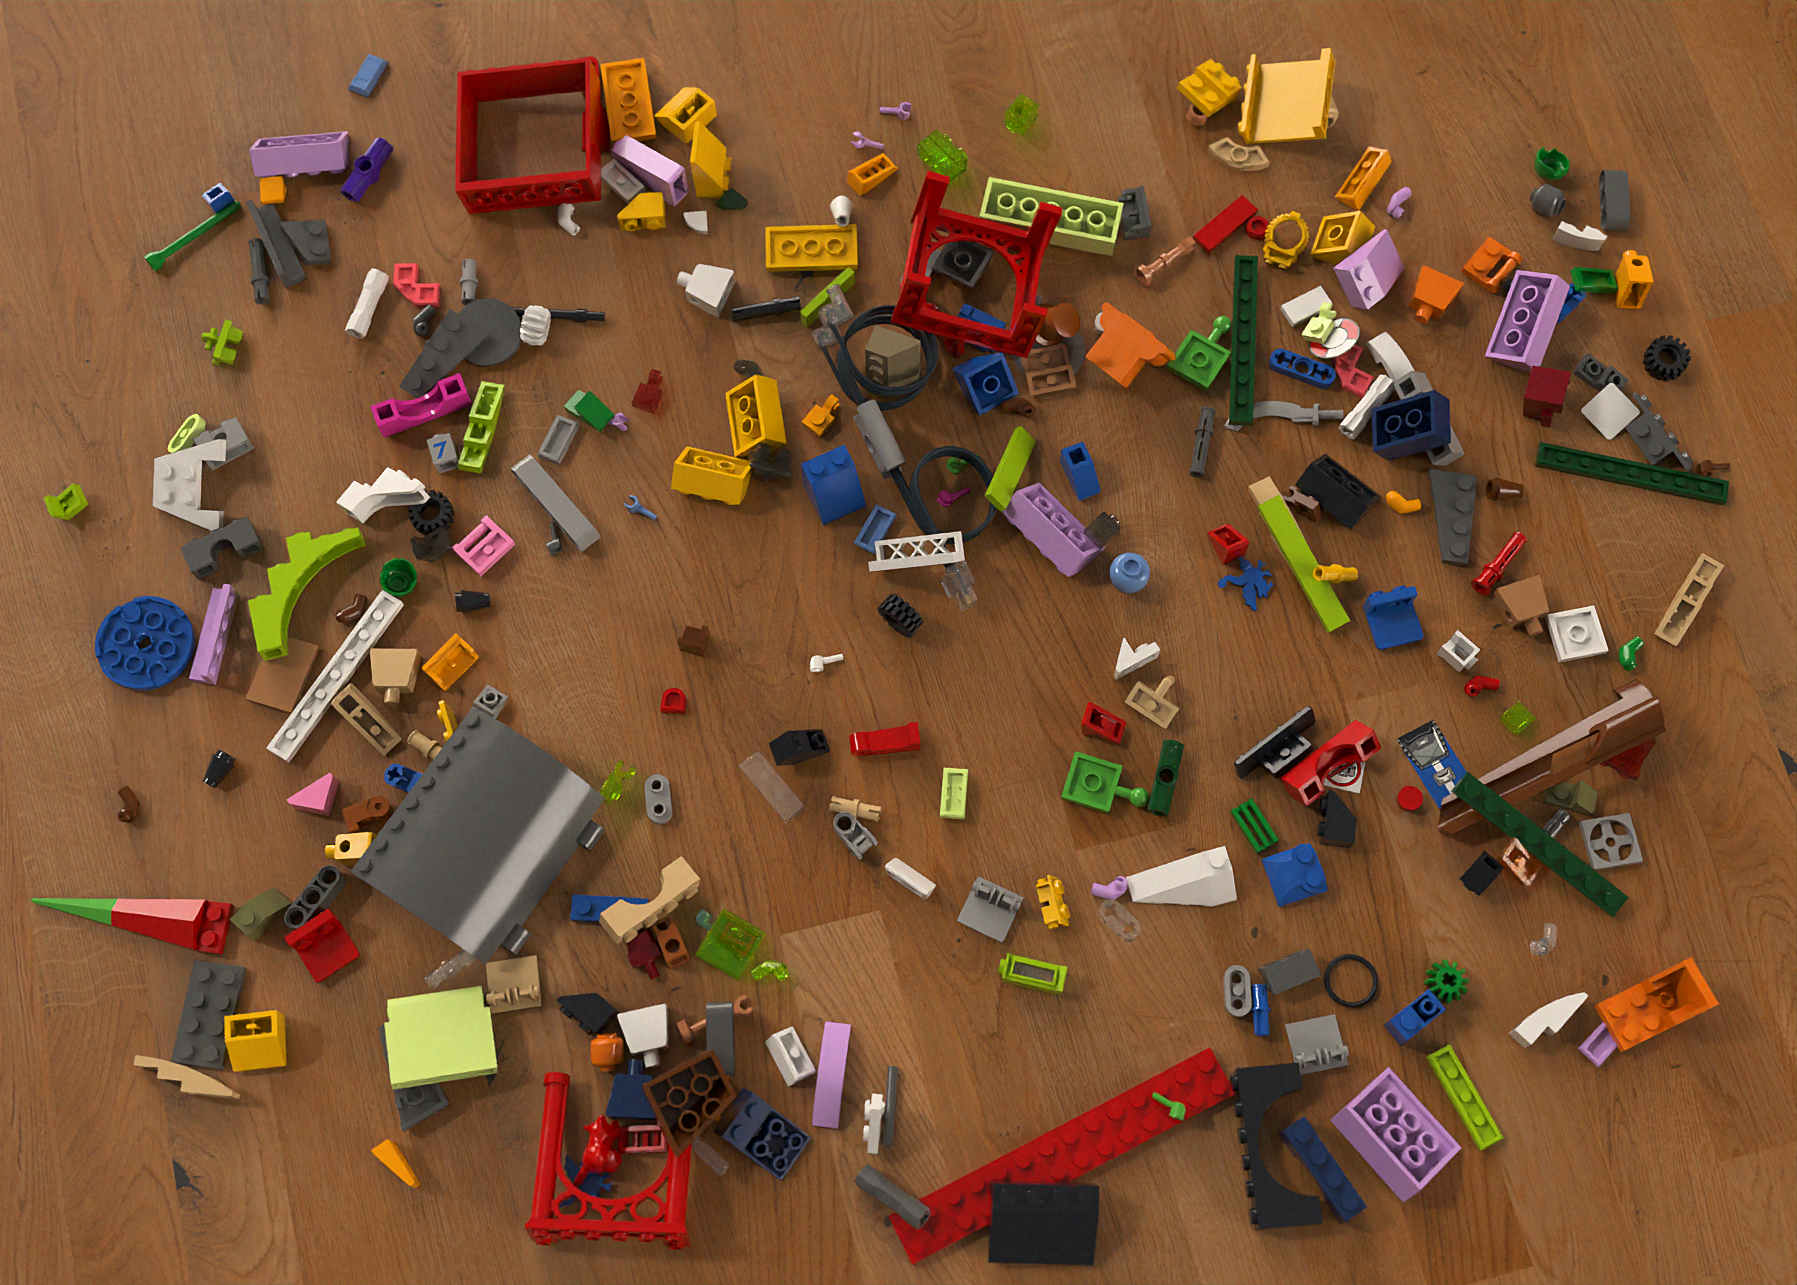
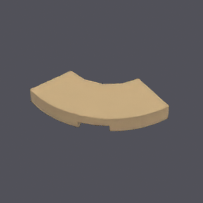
(1237, 156)

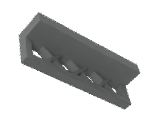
(277, 244)

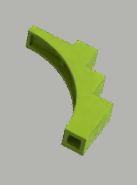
(308, 556)

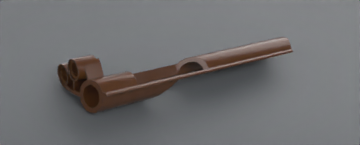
(1621, 726)

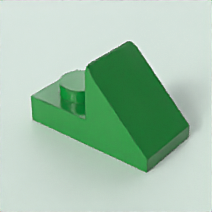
(589, 410)

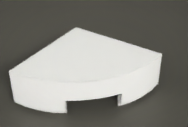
(697, 221)

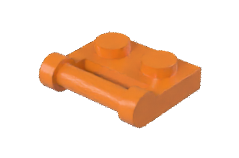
(1486, 259)

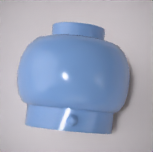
(1129, 572)

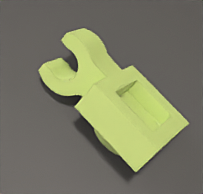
(1321, 327)

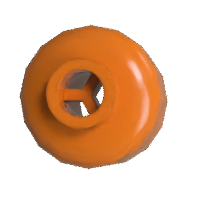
(607, 1051)

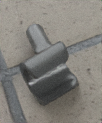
(554, 545)

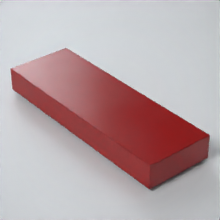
(1225, 224)

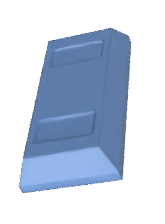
(368, 75)
(875, 528)

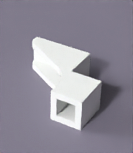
(389, 490)

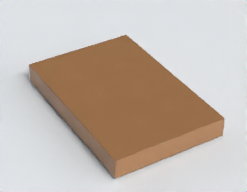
(282, 679)

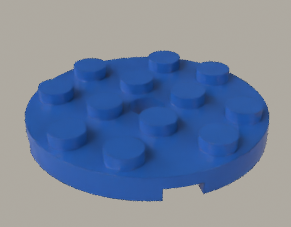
(160, 662)

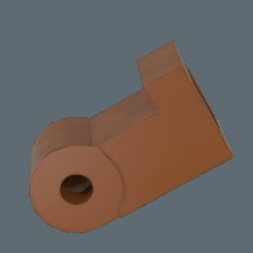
(367, 812)
(671, 942)

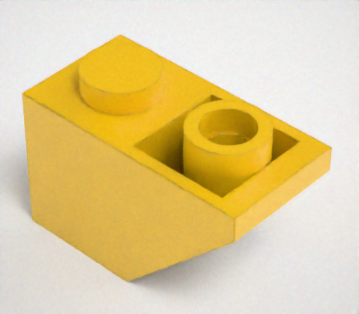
(643, 212)

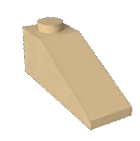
(366, 719)

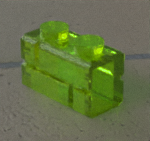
(942, 155)

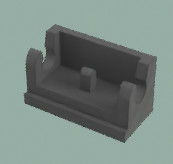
(1135, 213)
(1289, 971)

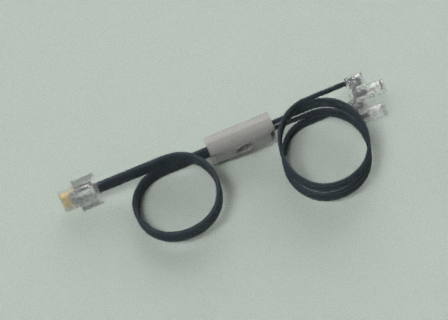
(877, 434)

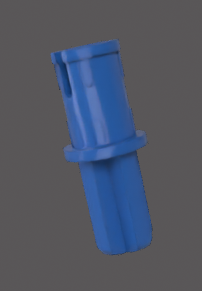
(1260, 1010)

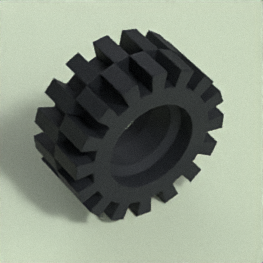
(1673, 348)
(442, 520)
(900, 615)

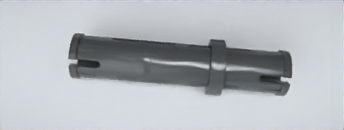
(259, 277)
(1206, 417)

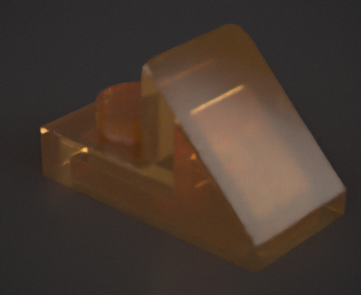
(1519, 862)

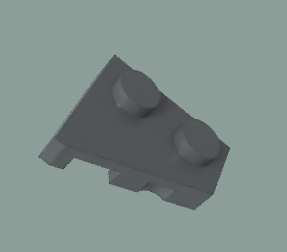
(309, 239)

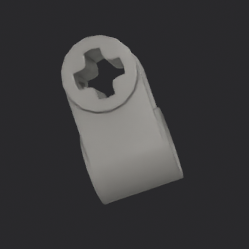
(854, 836)

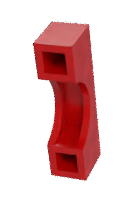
(1351, 744)

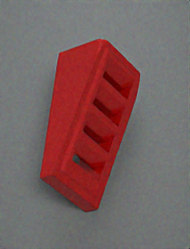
(659, 1146)

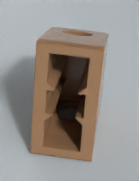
(1523, 604)

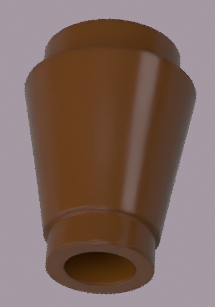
(1502, 489)

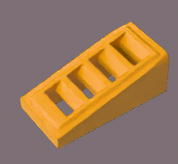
(862, 184)
(392, 1157)

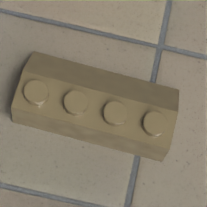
(892, 359)

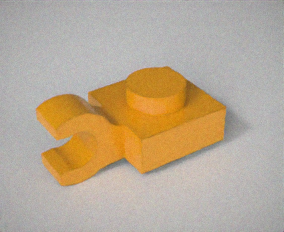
(820, 418)

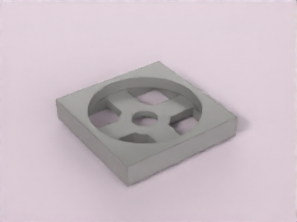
(1628, 839)

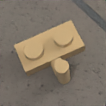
(1153, 703)

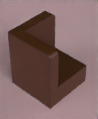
(694, 640)

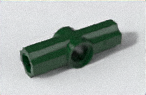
(1169, 764)

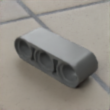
(1614, 200)
(317, 885)
(721, 1033)

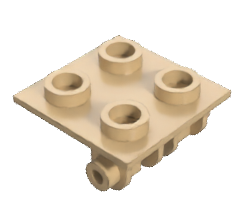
(513, 984)

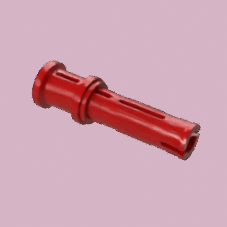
(1493, 571)

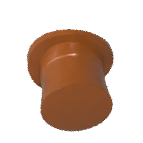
(1059, 323)

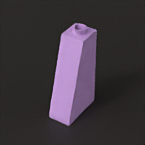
(652, 169)

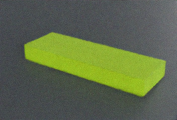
(809, 312)

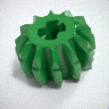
(1442, 972)

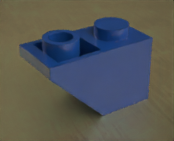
(1080, 470)
(1414, 1017)

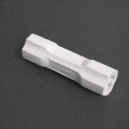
(361, 317)
(1358, 418)

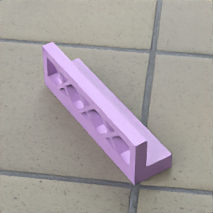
(214, 635)

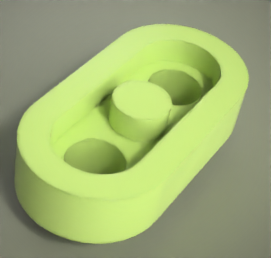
(188, 431)

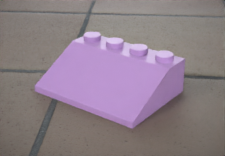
(1396, 1134)

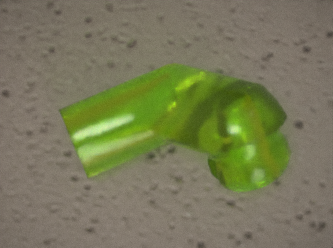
(770, 967)

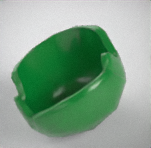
(1551, 164)
(398, 577)

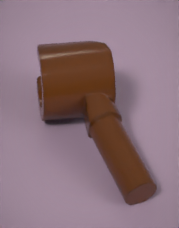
(1707, 466)

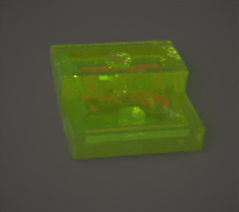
(730, 944)

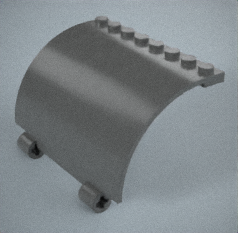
(482, 836)

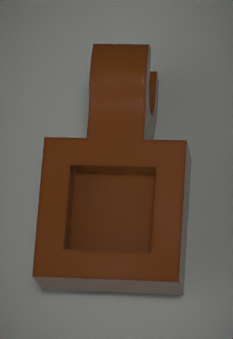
(1304, 505)

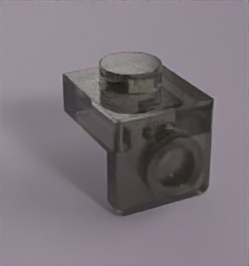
(1103, 529)
(432, 545)

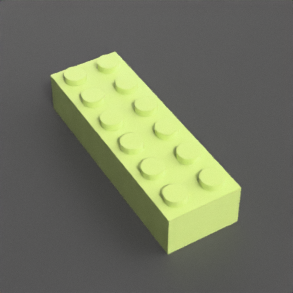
(1085, 221)

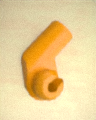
(1400, 504)

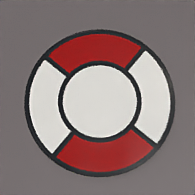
(1339, 341)

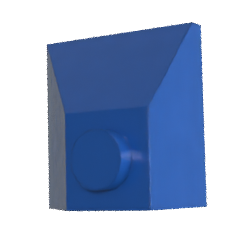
(986, 381)

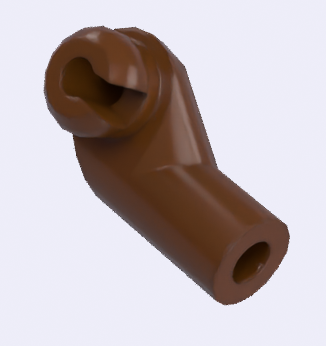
(1019, 405)
(131, 805)

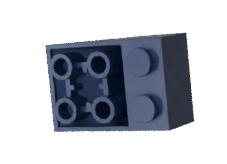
(762, 1134)

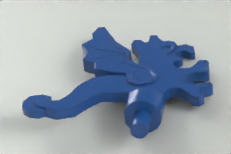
(1251, 577)
(591, 1184)

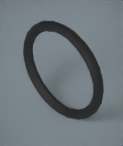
(1367, 964)

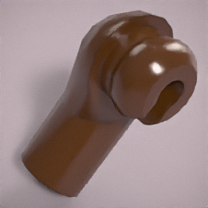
(352, 612)

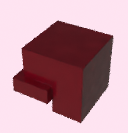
(1545, 393)

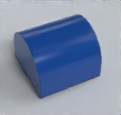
(218, 197)

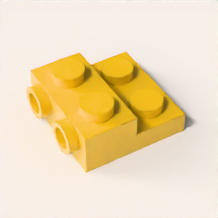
(1210, 87)

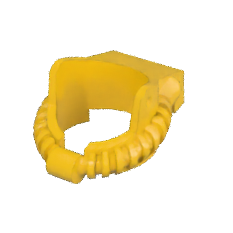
(1279, 256)

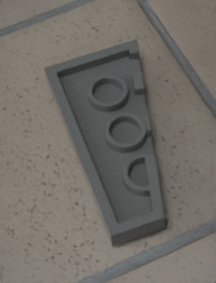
(1454, 507)
(415, 1102)

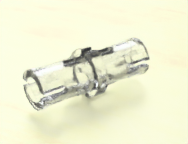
(449, 969)

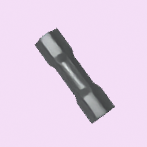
(879, 1187)

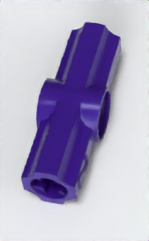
(372, 160)

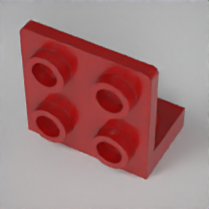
(323, 945)

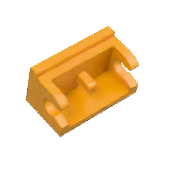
(450, 662)

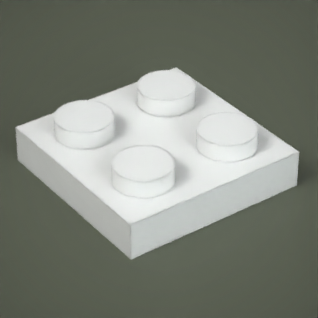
(1576, 634)

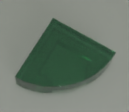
(732, 200)

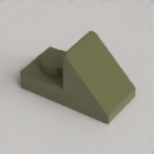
(1572, 797)

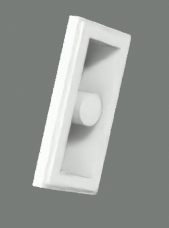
(909, 878)
(790, 1056)

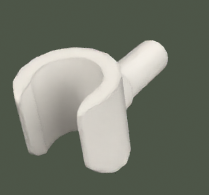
(817, 662)

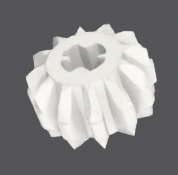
(535, 325)

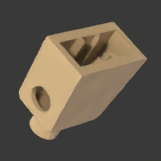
(394, 672)

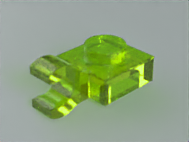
(613, 785)

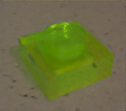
(1517, 718)

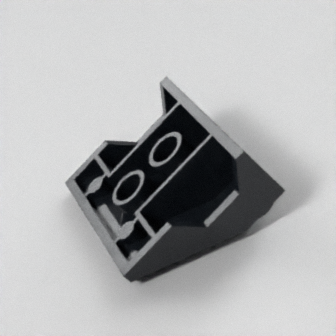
(1043, 1222)

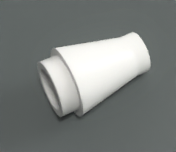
(841, 209)

